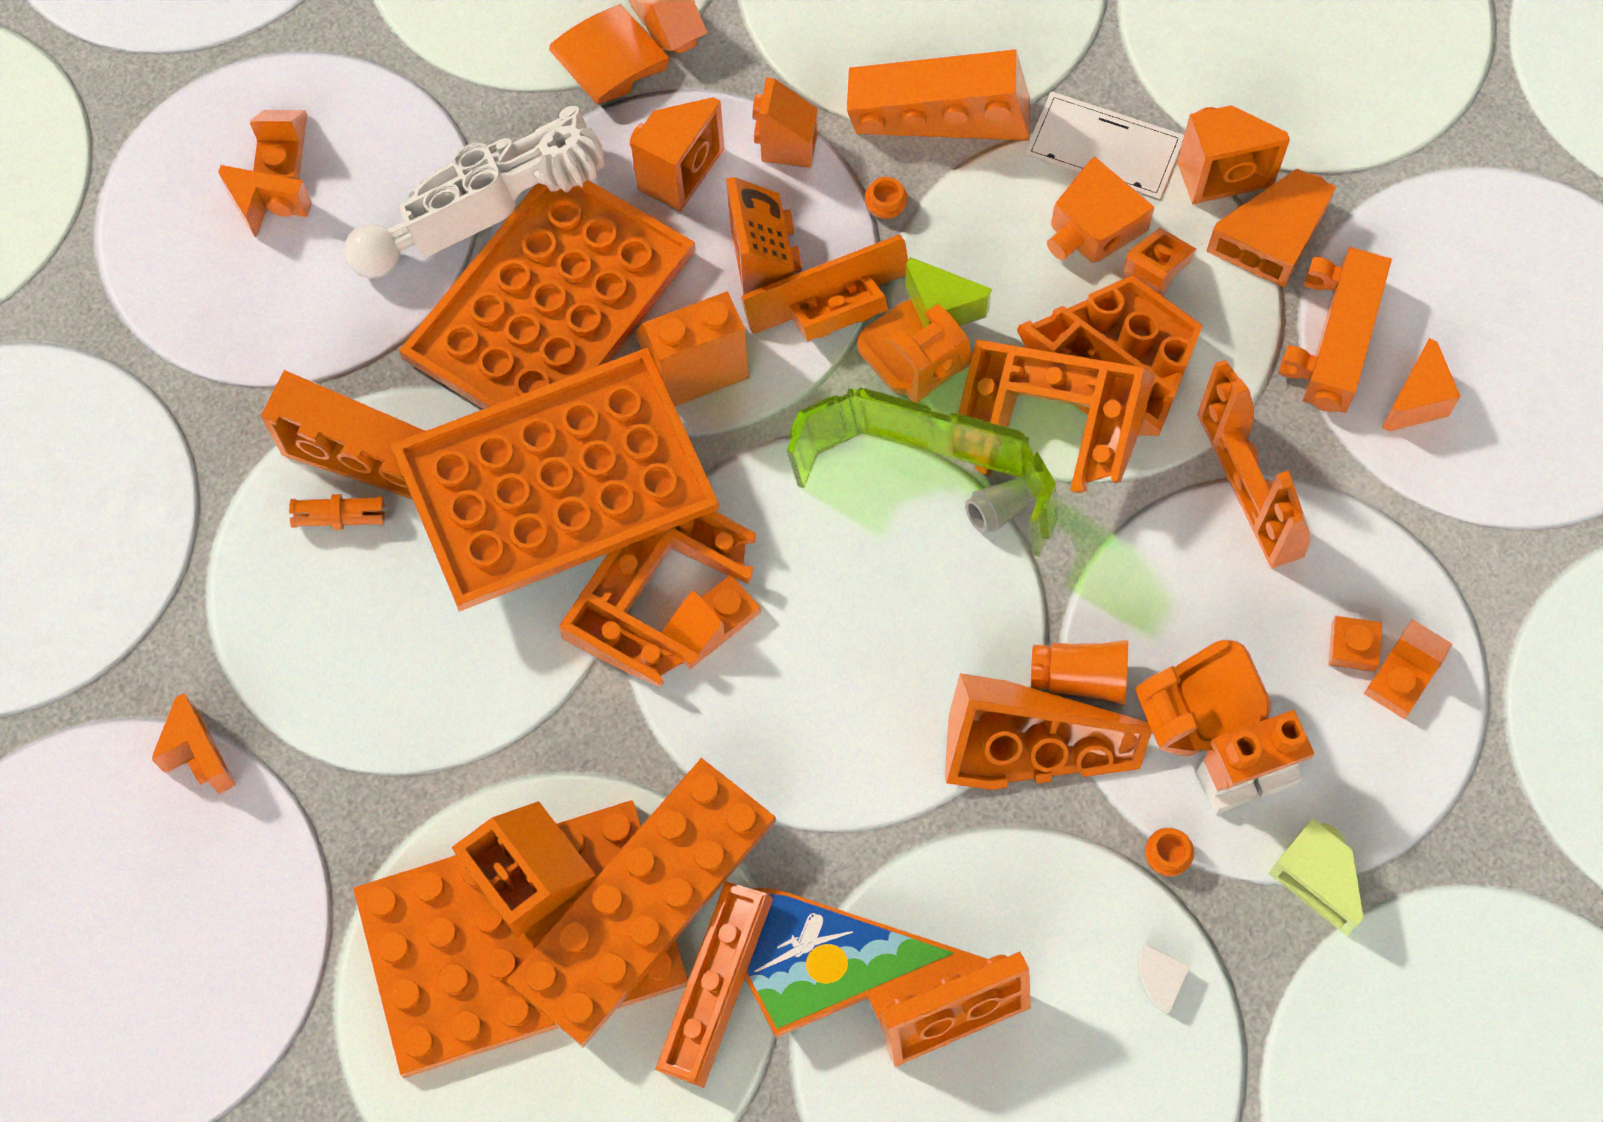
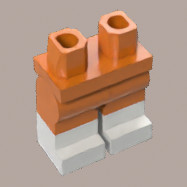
(1255, 754)

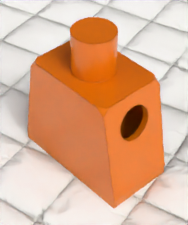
(1097, 214)

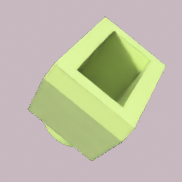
(1323, 875)

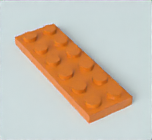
(641, 902)

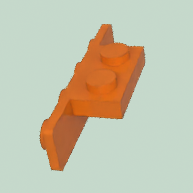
(830, 293)

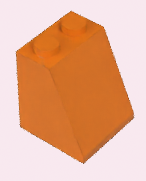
(697, 348)

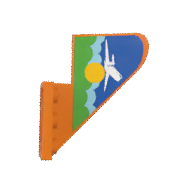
(921, 990)

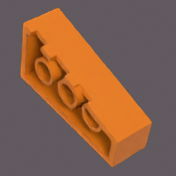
(336, 433)

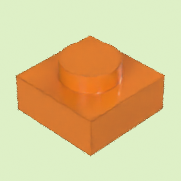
(1355, 643)

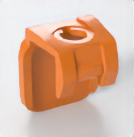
(914, 357)
(1204, 698)

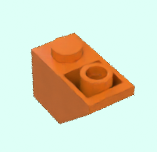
(784, 125)

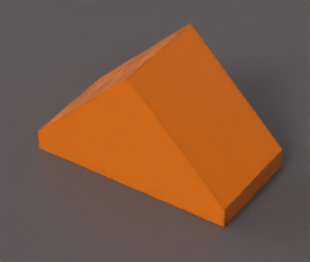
(1426, 393)

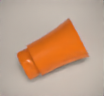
(1082, 670)

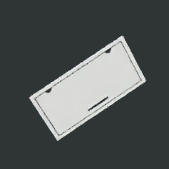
(1076, 131)

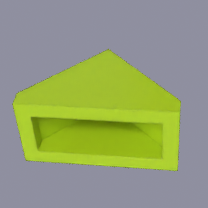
(957, 295)

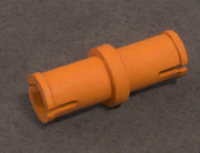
(337, 512)

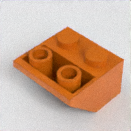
(523, 865)

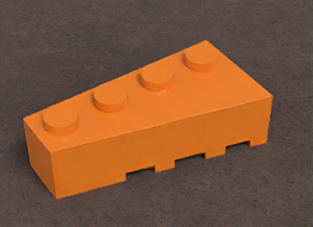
(942, 97)

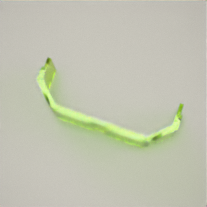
(917, 426)

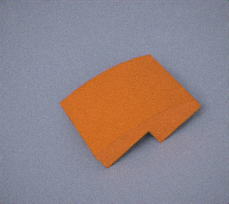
(608, 54)

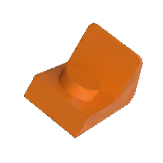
(279, 141)
(259, 191)
(1158, 259)
(712, 619)
(1408, 669)
(188, 740)

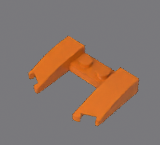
(1111, 390)
(1268, 506)
(600, 614)

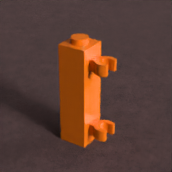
(1346, 330)

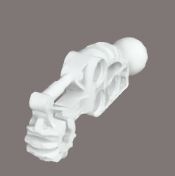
(479, 191)

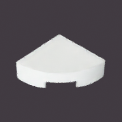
(1161, 976)

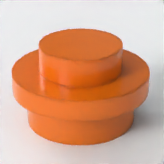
(886, 198)
(1169, 852)

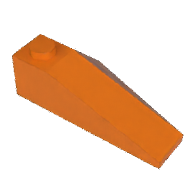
(1021, 733)

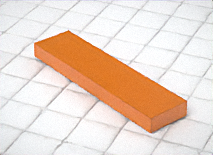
(714, 984)

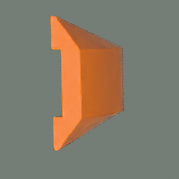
(1128, 327)

